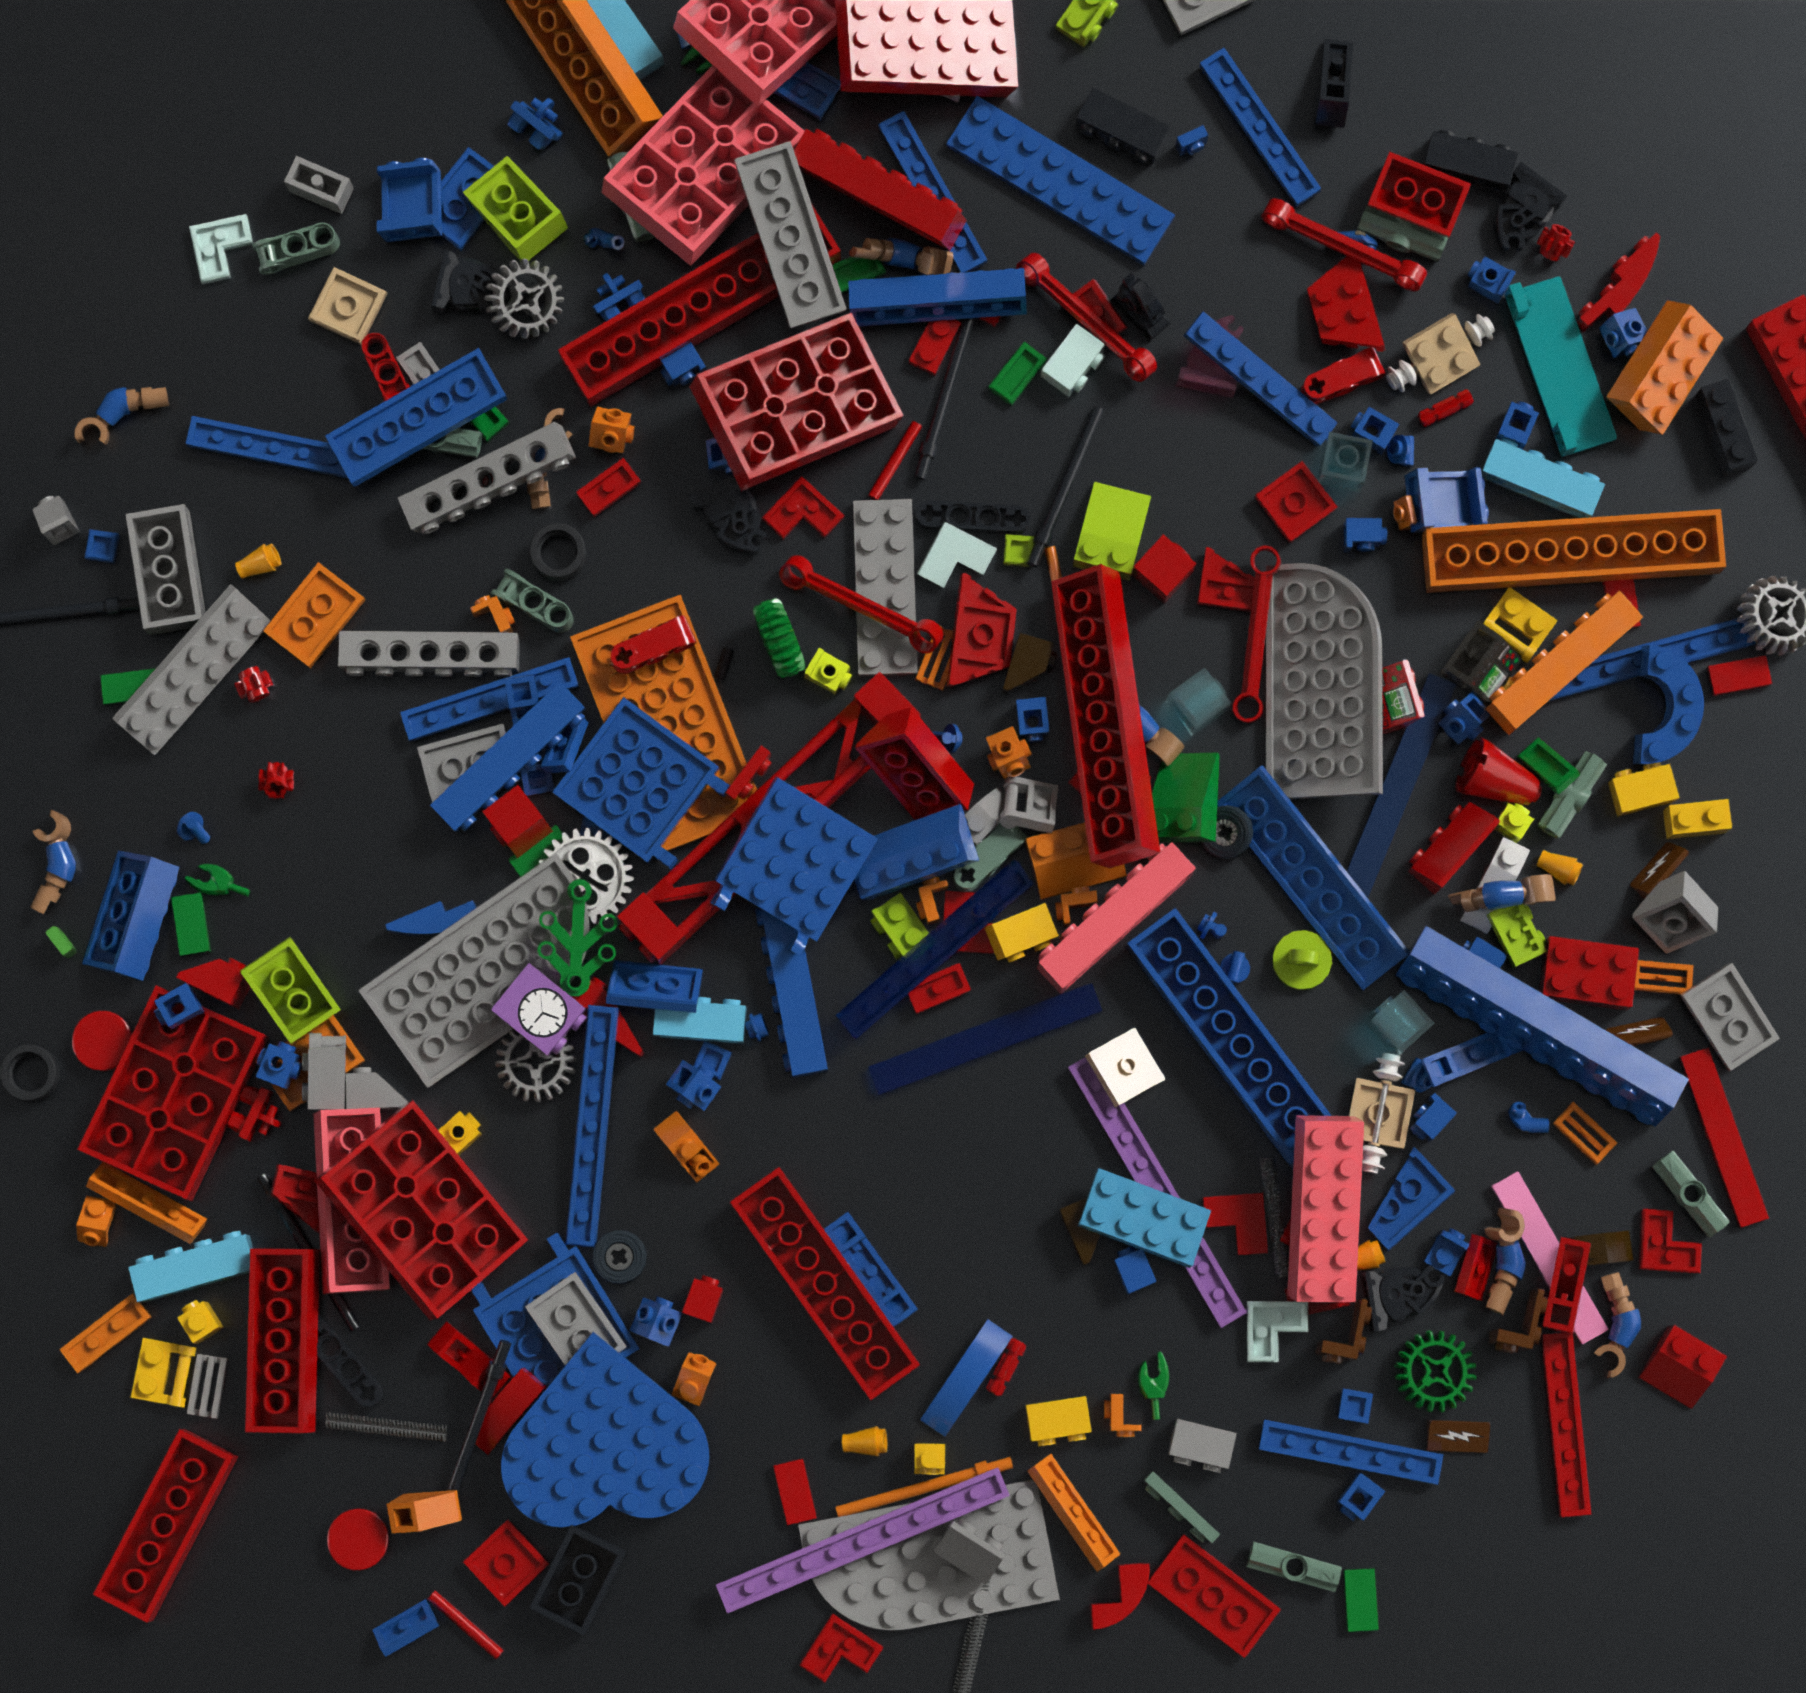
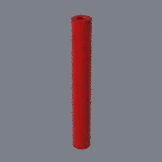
(895, 460)
(465, 1624)

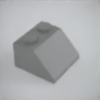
(1677, 913)

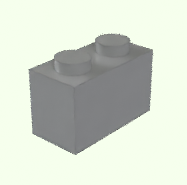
(318, 184)
(1201, 1444)

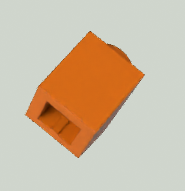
(686, 1146)
(423, 1511)

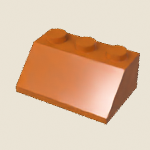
(1063, 862)

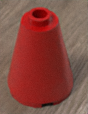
(1496, 776)

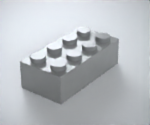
(166, 569)

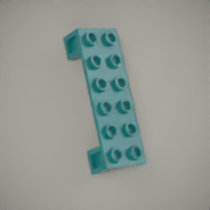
(1560, 365)

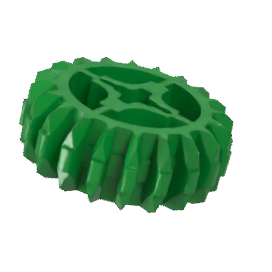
(779, 638)
(1426, 1380)

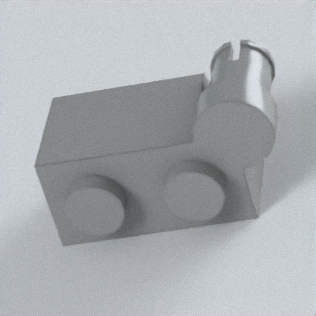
(325, 1072)

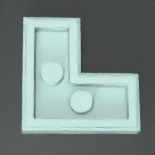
(213, 239)
(952, 547)
(1265, 1322)

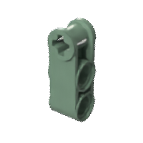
(279, 248)
(516, 592)
(992, 854)

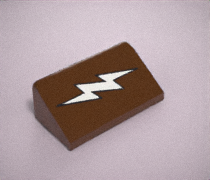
(1659, 868)
(1643, 1031)
(1458, 1436)

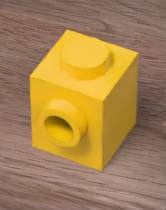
(199, 1321)

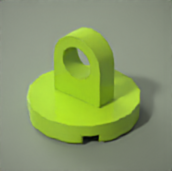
(1302, 960)

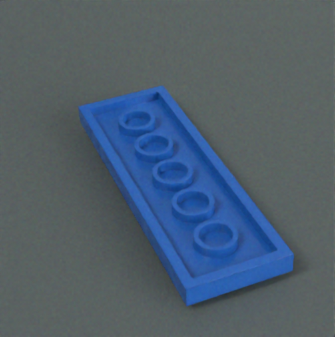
(416, 417)

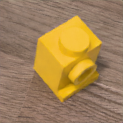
(471, 1133)
(929, 1459)

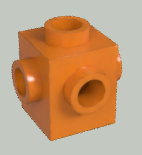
(611, 430)
(1008, 753)

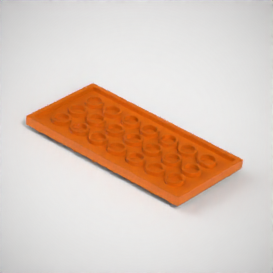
(678, 696)

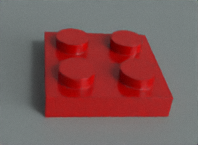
(1296, 502)
(506, 1562)

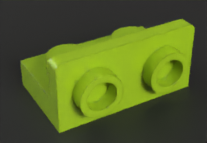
(1083, 19)
(899, 924)
(1517, 933)

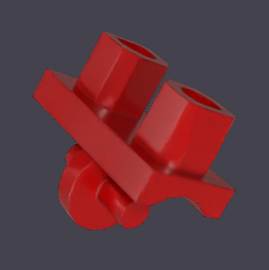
(259, 1101)

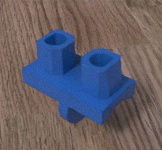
(545, 131)
(631, 293)

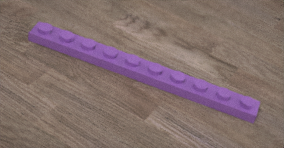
(1147, 1171)
(862, 1540)

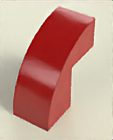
(463, 1356)
(1132, 1586)

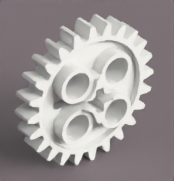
(600, 853)

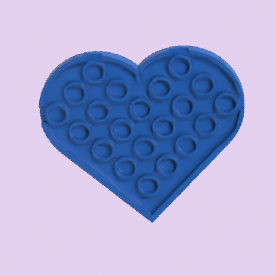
(603, 1441)

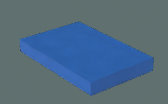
(459, 216)
(654, 986)

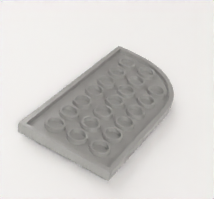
(1323, 686)
(444, 991)
(917, 1588)

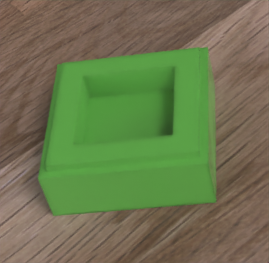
(61, 941)

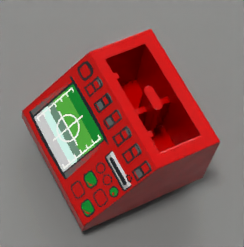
(1400, 697)

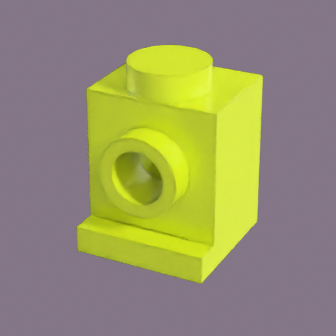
(816, 674)
(1514, 821)

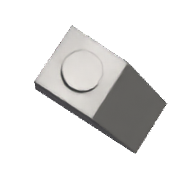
(55, 519)
(986, 815)
(370, 1090)

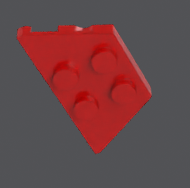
(1345, 307)
(980, 633)

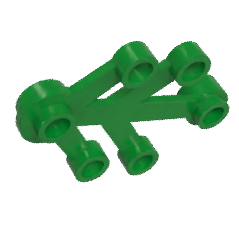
(576, 943)

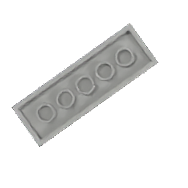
(790, 234)
(887, 577)
(192, 670)

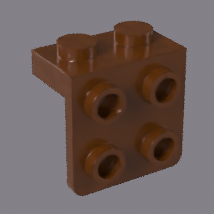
(1530, 1334)
(1336, 1352)

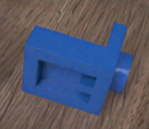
(1446, 1251)

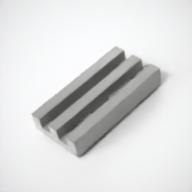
(207, 1385)

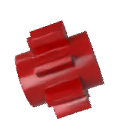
(1555, 242)
(253, 684)
(276, 780)

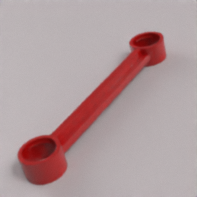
(1405, 272)
(1131, 357)
(861, 604)
(1257, 634)

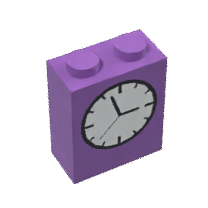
(540, 1010)

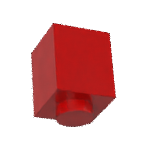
(703, 1298)

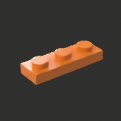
(105, 1333)

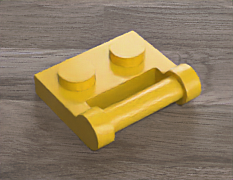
(1524, 618)
(154, 1368)

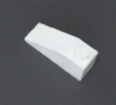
(1503, 865)

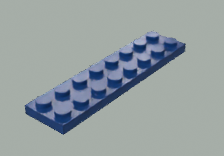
(1060, 180)
(1316, 880)

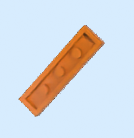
(146, 1202)
(1073, 1512)

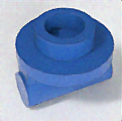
(1401, 450)
(950, 738)
(192, 826)
(1208, 925)
(1235, 967)
(1416, 1077)

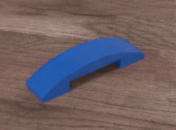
(522, 697)
(1466, 1058)
(870, 1269)
(966, 1378)

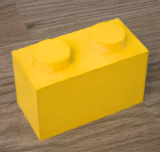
(1643, 789)
(1697, 819)
(1021, 932)
(1058, 1419)

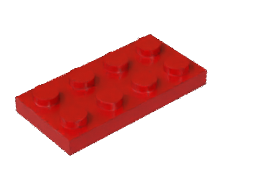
(1213, 1595)

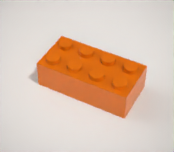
(1664, 367)

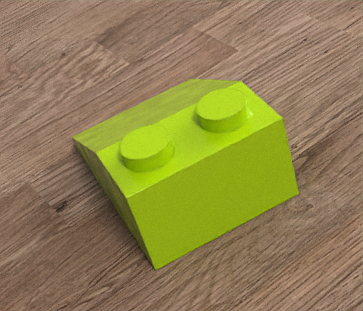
(516, 209)
(1112, 529)
(290, 990)

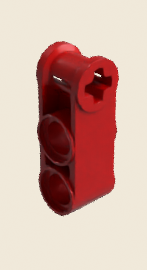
(382, 362)
(1344, 376)
(653, 645)

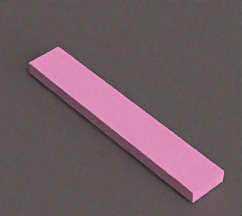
(1543, 1249)

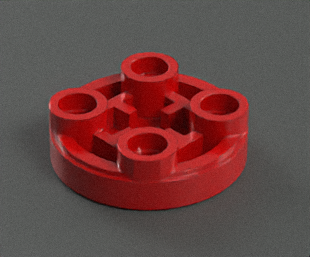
(101, 1040)
(358, 1539)

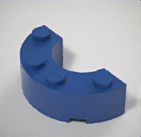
(1683, 704)

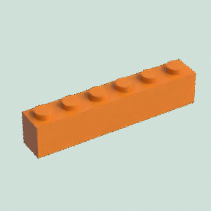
(1564, 662)

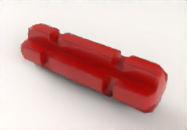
(1445, 408)
(1006, 1367)

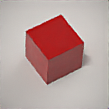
(1164, 568)
(516, 821)

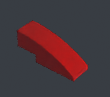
(508, 1409)

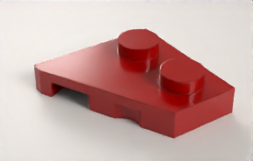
(1224, 584)
(298, 1193)

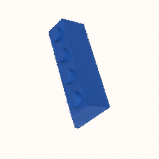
(916, 853)
(131, 915)

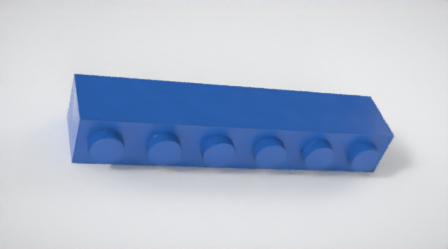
(938, 297)
(508, 757)
(793, 999)

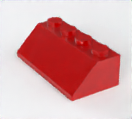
(915, 765)

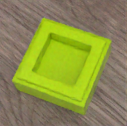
(1017, 550)

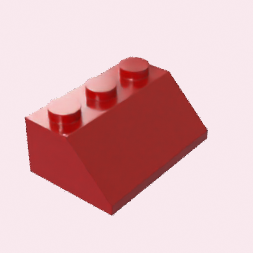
(1419, 194)
(1452, 846)

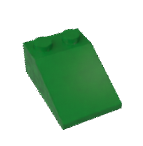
(1187, 798)

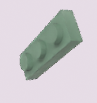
(1180, 1509)

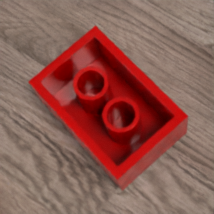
(1589, 973)

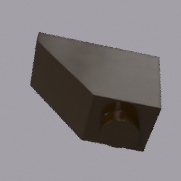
(1029, 662)
(1083, 1239)
(1608, 1247)

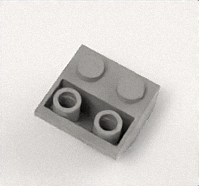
(970, 1552)

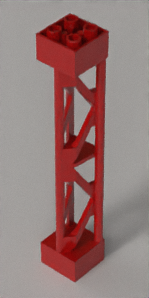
(644, 919)

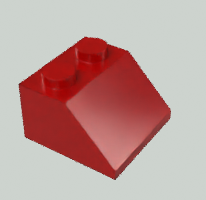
(219, 980)
(1682, 1366)

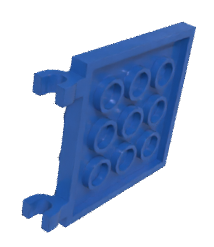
(638, 781)
(794, 861)
(509, 1320)

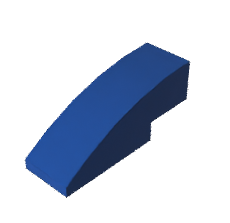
(429, 920)

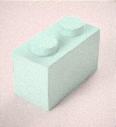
(1073, 360)

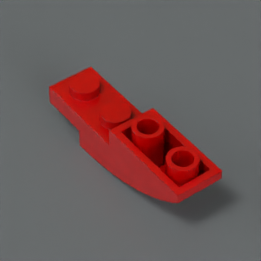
(1628, 278)

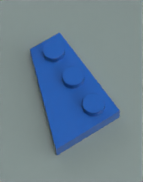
(1412, 1198)

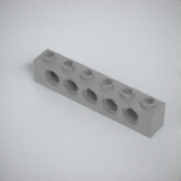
(418, 502)
(354, 643)

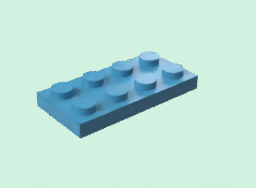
(1144, 1218)

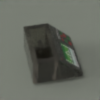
(1481, 663)

